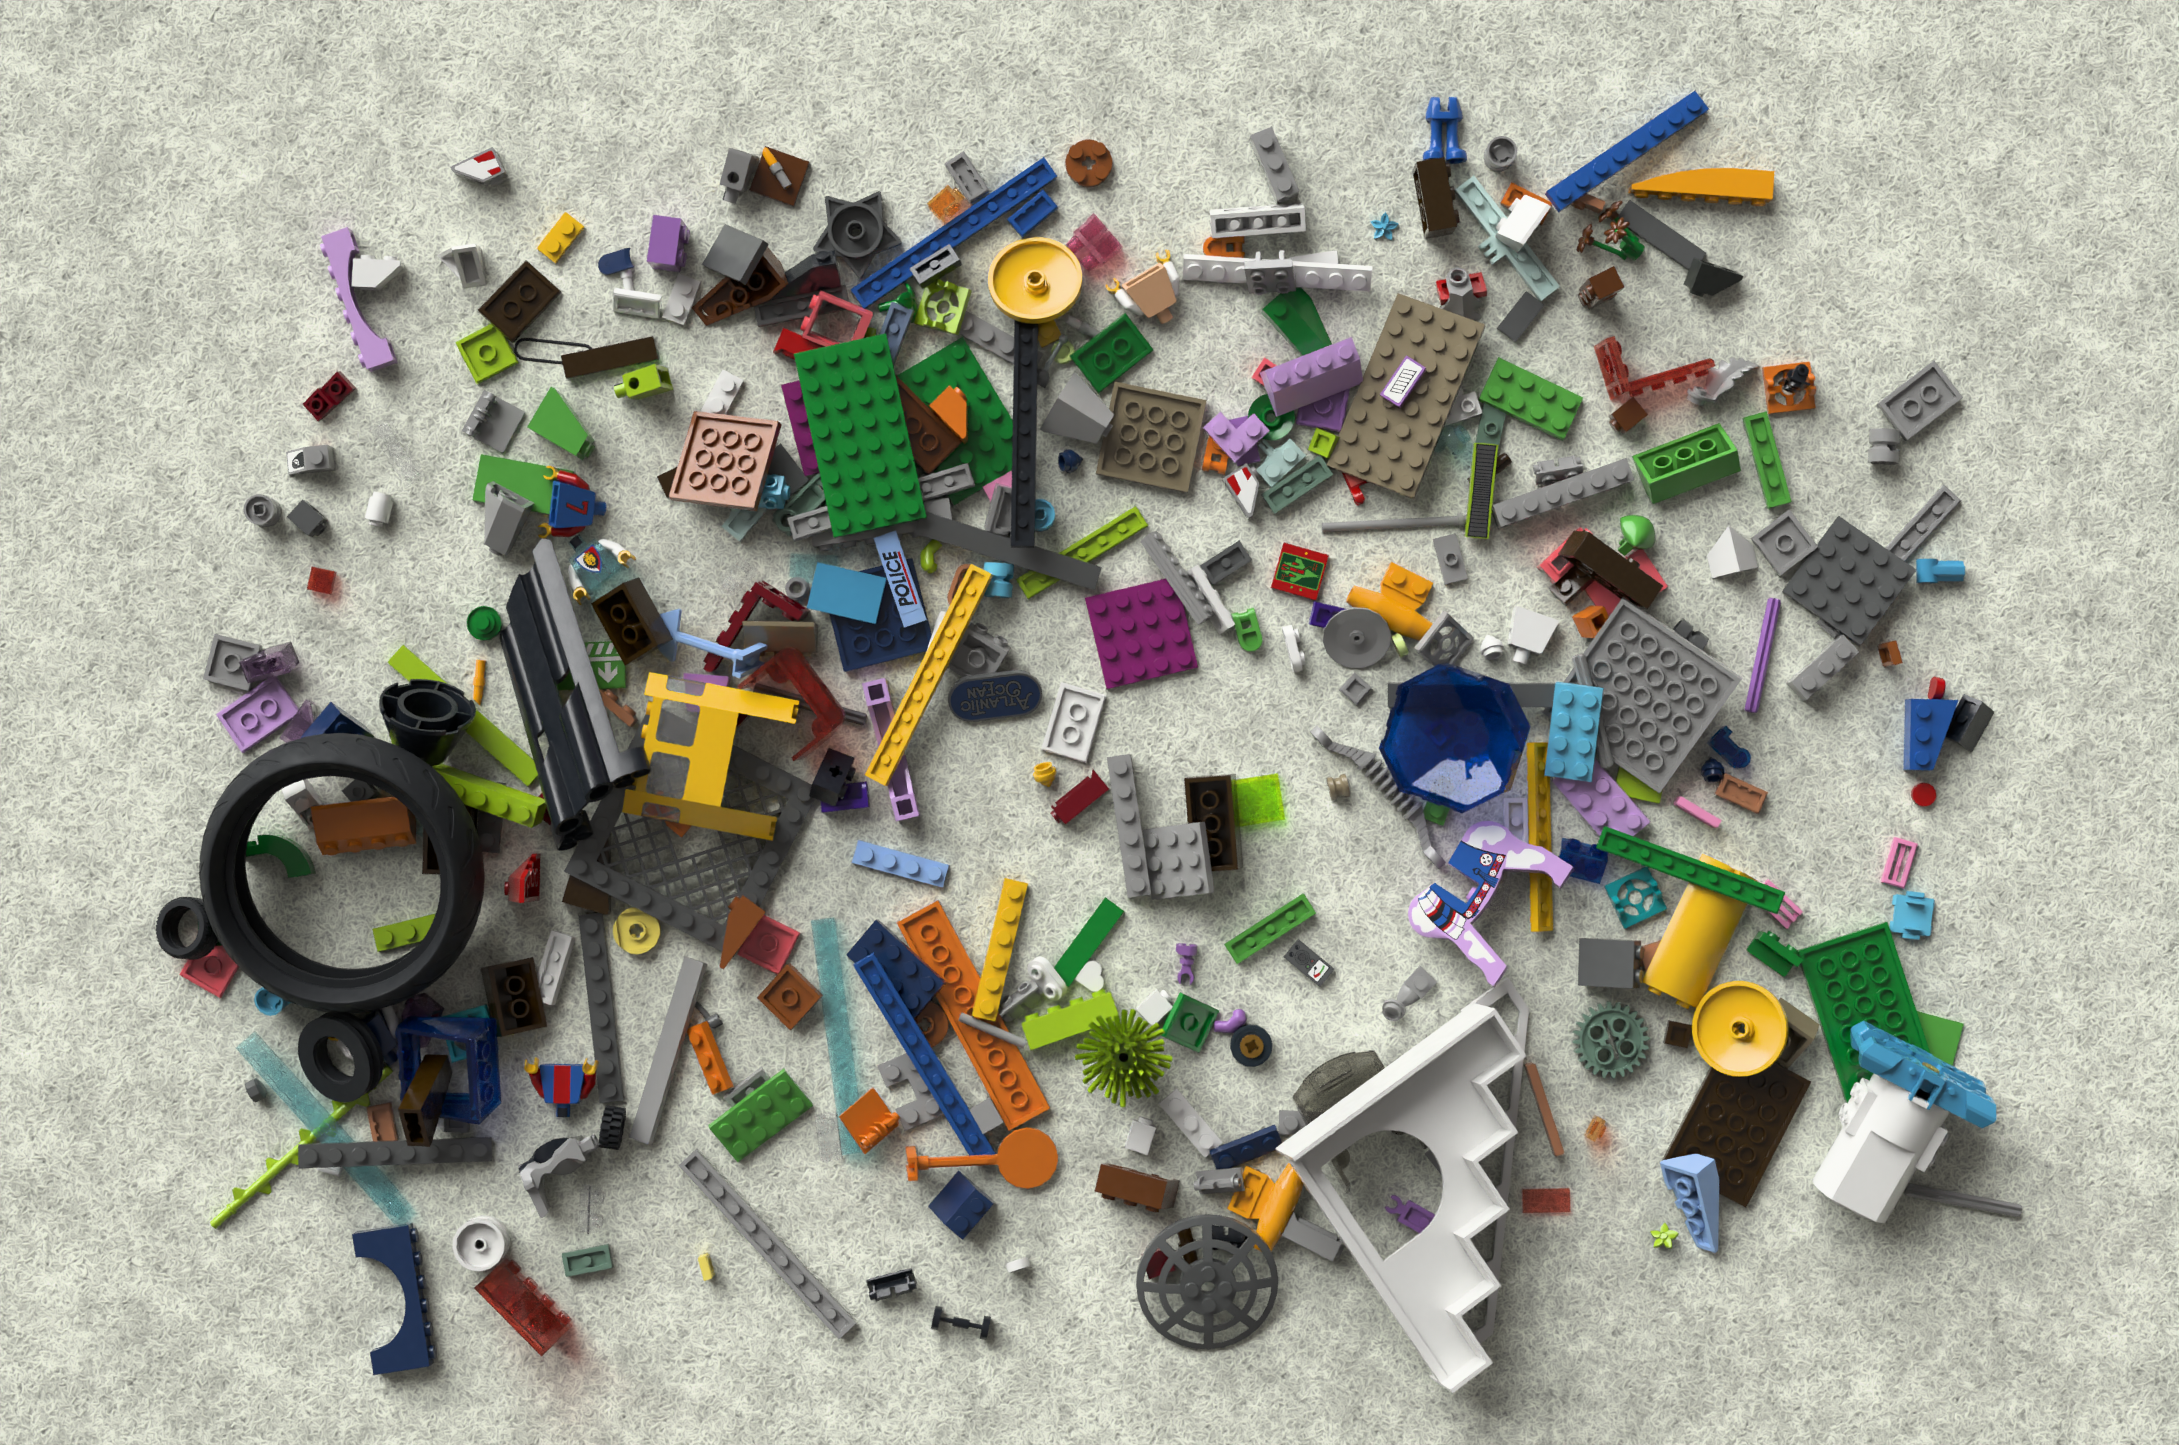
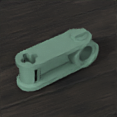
(806, 500)

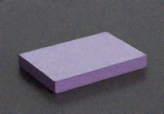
(258, 713)

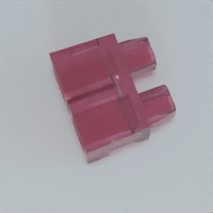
(1089, 234)

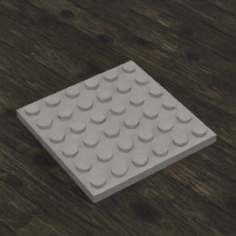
(1655, 692)

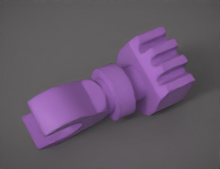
(1186, 960)

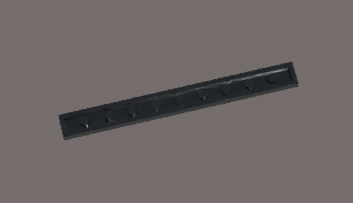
(1024, 435)

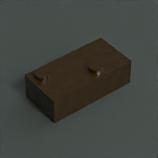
(1610, 569)
(1215, 802)

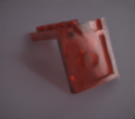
(1616, 373)

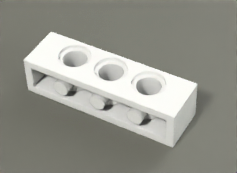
(1257, 220)

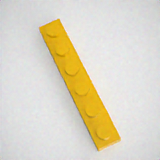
(999, 949)

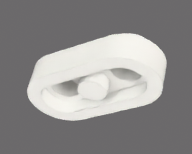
(1291, 639)
(1047, 978)

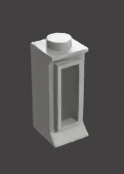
(1313, 1237)

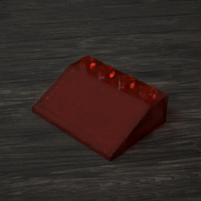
(524, 1306)

